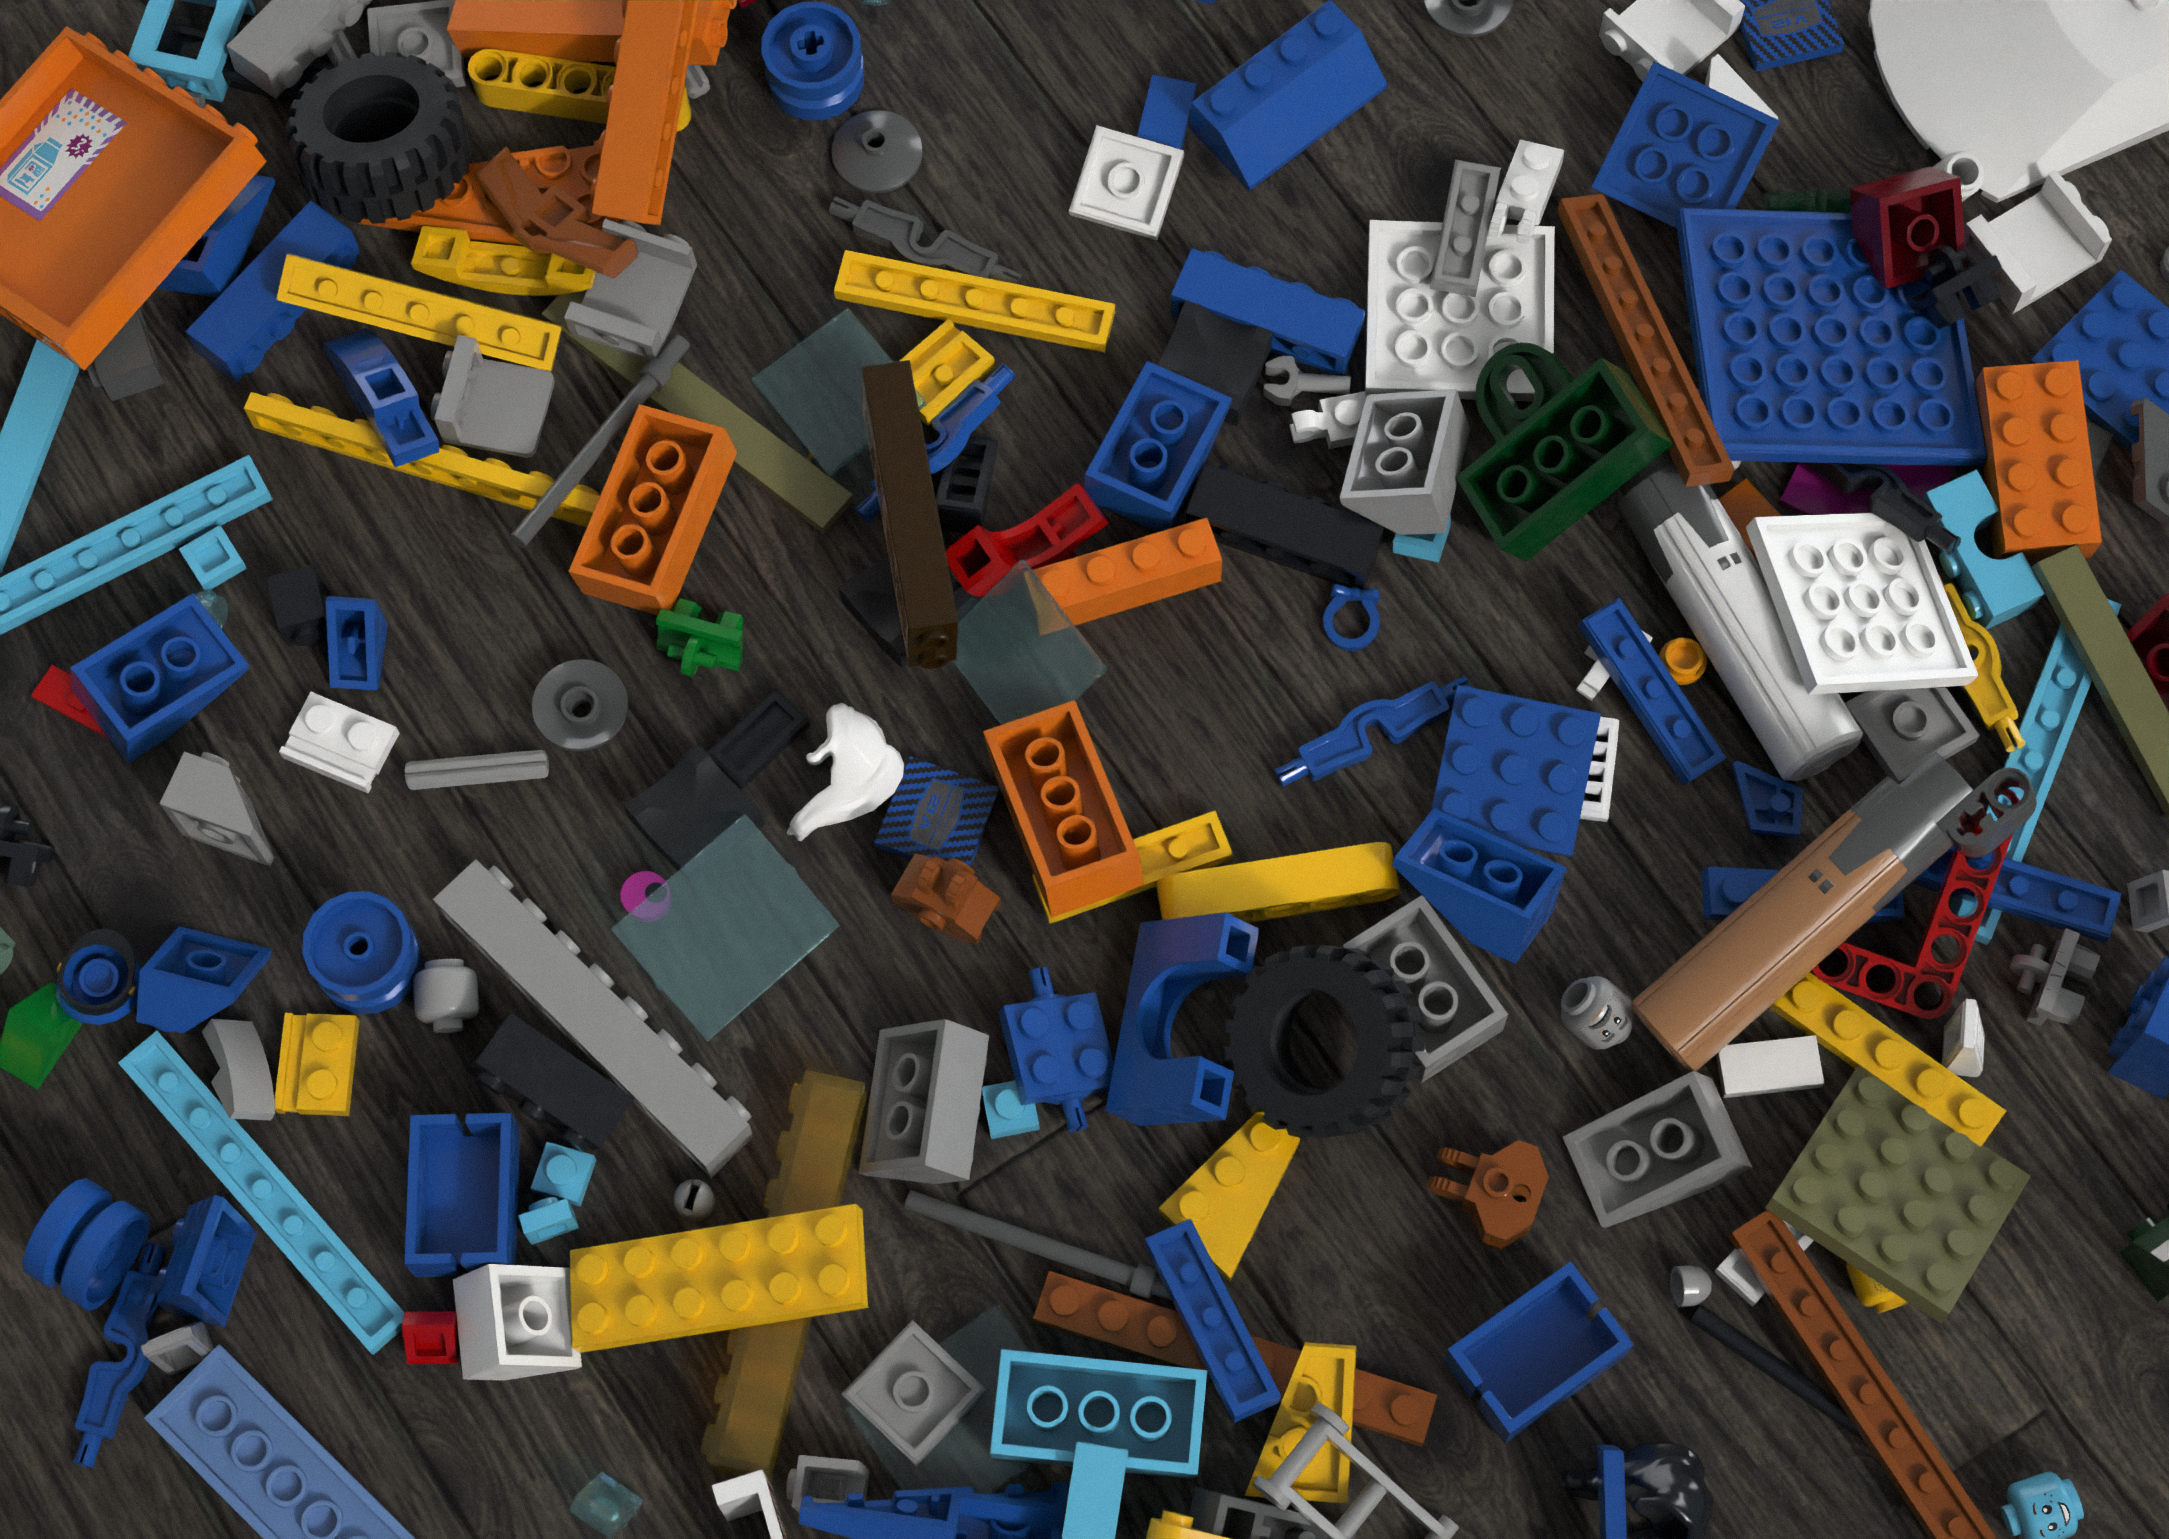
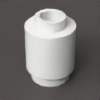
(1967, 168)

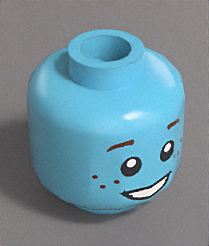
(2042, 1508)

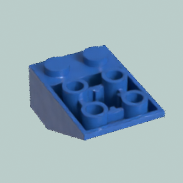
(220, 251)

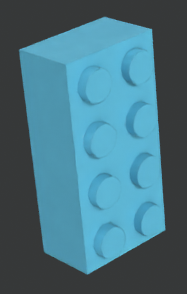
(1060, 1399)

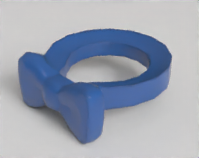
(1368, 599)

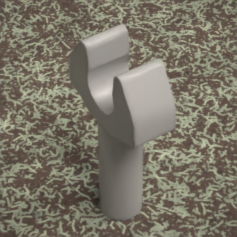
(1300, 381)

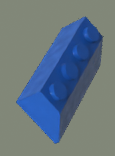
(1288, 95)

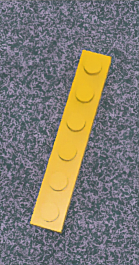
(974, 301)
(418, 311)
(1869, 1043)

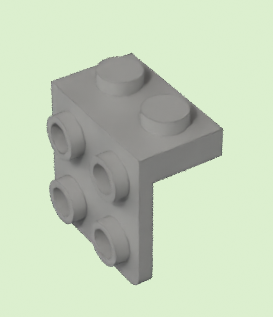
(491, 402)

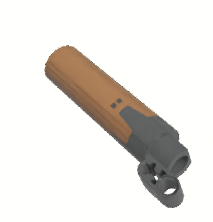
(1822, 902)

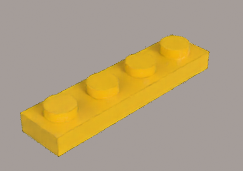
(1172, 850)

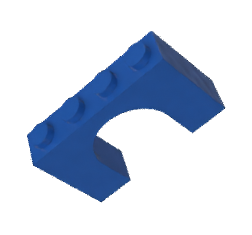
(1167, 966)

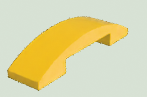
(496, 267)

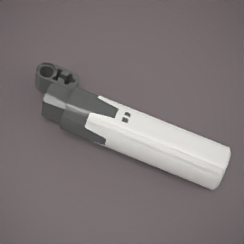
(1734, 619)

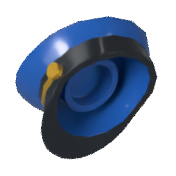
(98, 978)

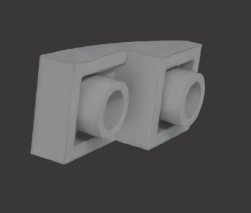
(244, 1073)

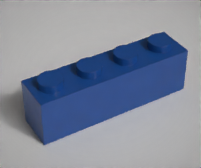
(246, 315)
(1303, 323)

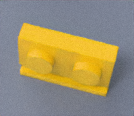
(946, 366)
(316, 1064)

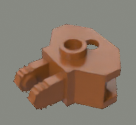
(946, 897)
(1495, 1180)

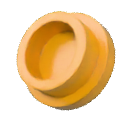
(1684, 660)

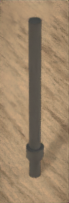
(652, 377)
(1141, 1280)

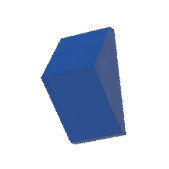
(355, 642)

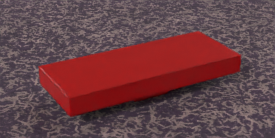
(57, 693)

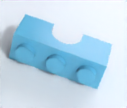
(1991, 587)

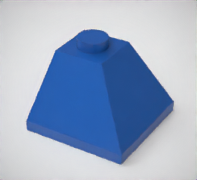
(195, 978)

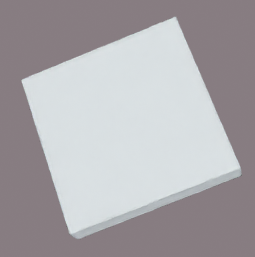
(1126, 182)

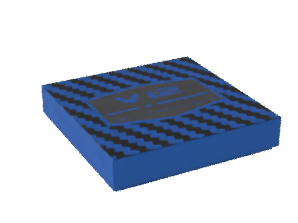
(1788, 31)
(937, 814)

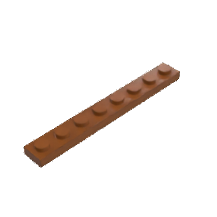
(1645, 340)
(1162, 1337)
(1857, 1380)

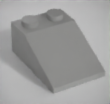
(1657, 1150)

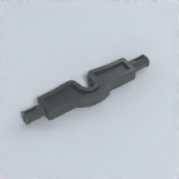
(902, 233)

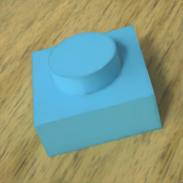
(1421, 545)
(213, 558)
(1005, 1111)
(563, 1173)
(548, 1219)

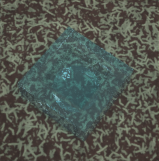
(606, 1505)

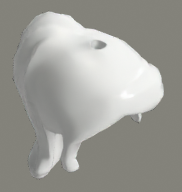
(862, 772)

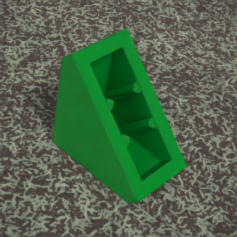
(36, 1036)

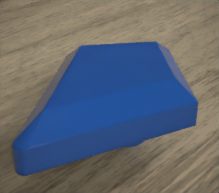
(1768, 802)

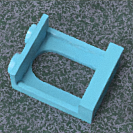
(192, 75)

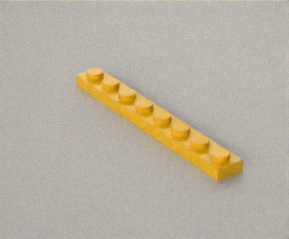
(448, 466)

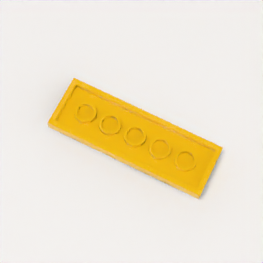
(718, 1278)

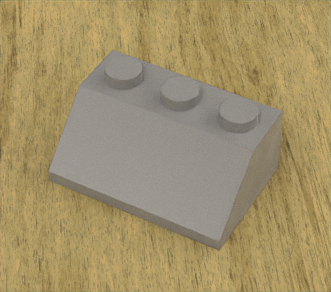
(1407, 460)
(924, 1103)

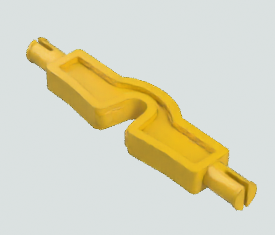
(1987, 690)

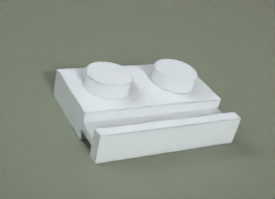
(339, 742)

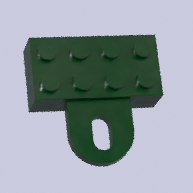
(1560, 451)

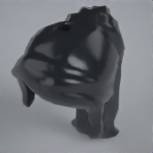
(1664, 1486)

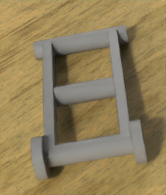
(1332, 1428)

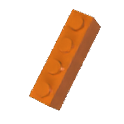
(1134, 572)

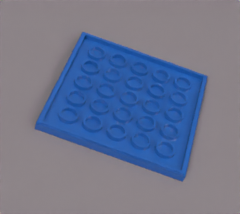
(1810, 351)

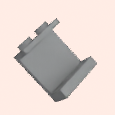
(642, 301)

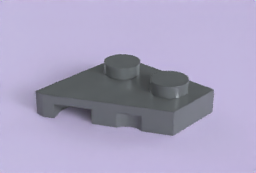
(2151, 460)

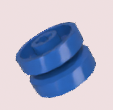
(813, 60)
(335, 946)
(86, 1244)

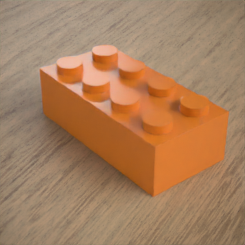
(2038, 460)
(653, 510)
(1063, 808)

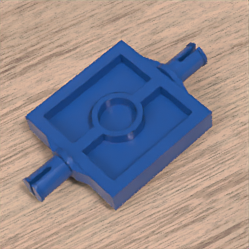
(1057, 1048)

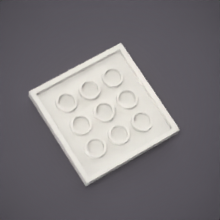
(1445, 338)
(1860, 604)

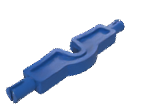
(954, 427)
(1350, 743)
(112, 1381)

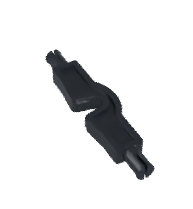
(1891, 501)

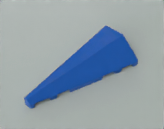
(943, 1514)

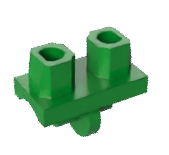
(700, 641)

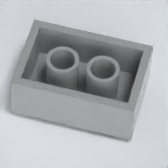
(1450, 993)

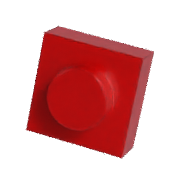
(431, 1337)

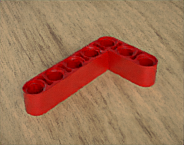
(1940, 922)

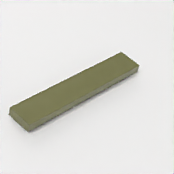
(2110, 663)

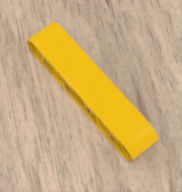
(555, 94)
(1283, 884)

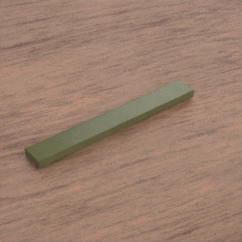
(759, 452)

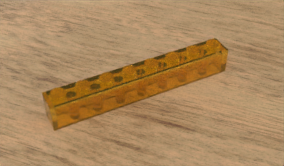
(768, 1356)

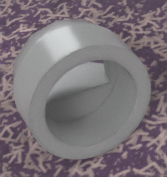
(703, 1203)
(1689, 1285)

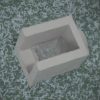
(826, 1480)

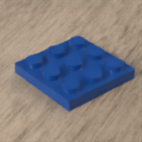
(1683, 148)
(2120, 353)
(1517, 768)

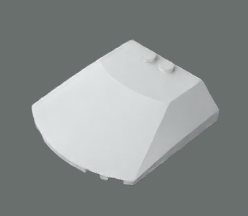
(2025, 80)

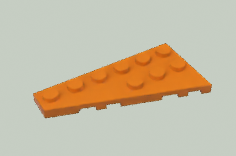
(474, 211)

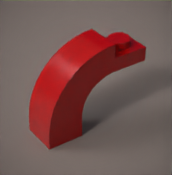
(1045, 539)

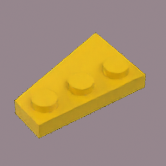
(1233, 1191)
(1324, 1376)

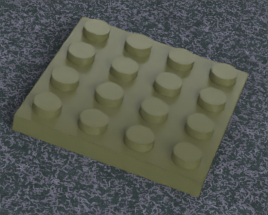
(1898, 1194)

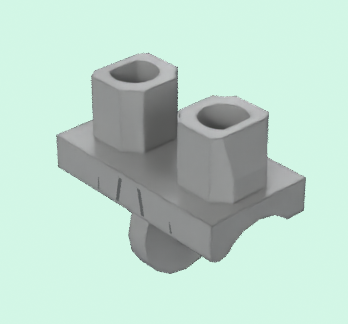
(2065, 959)

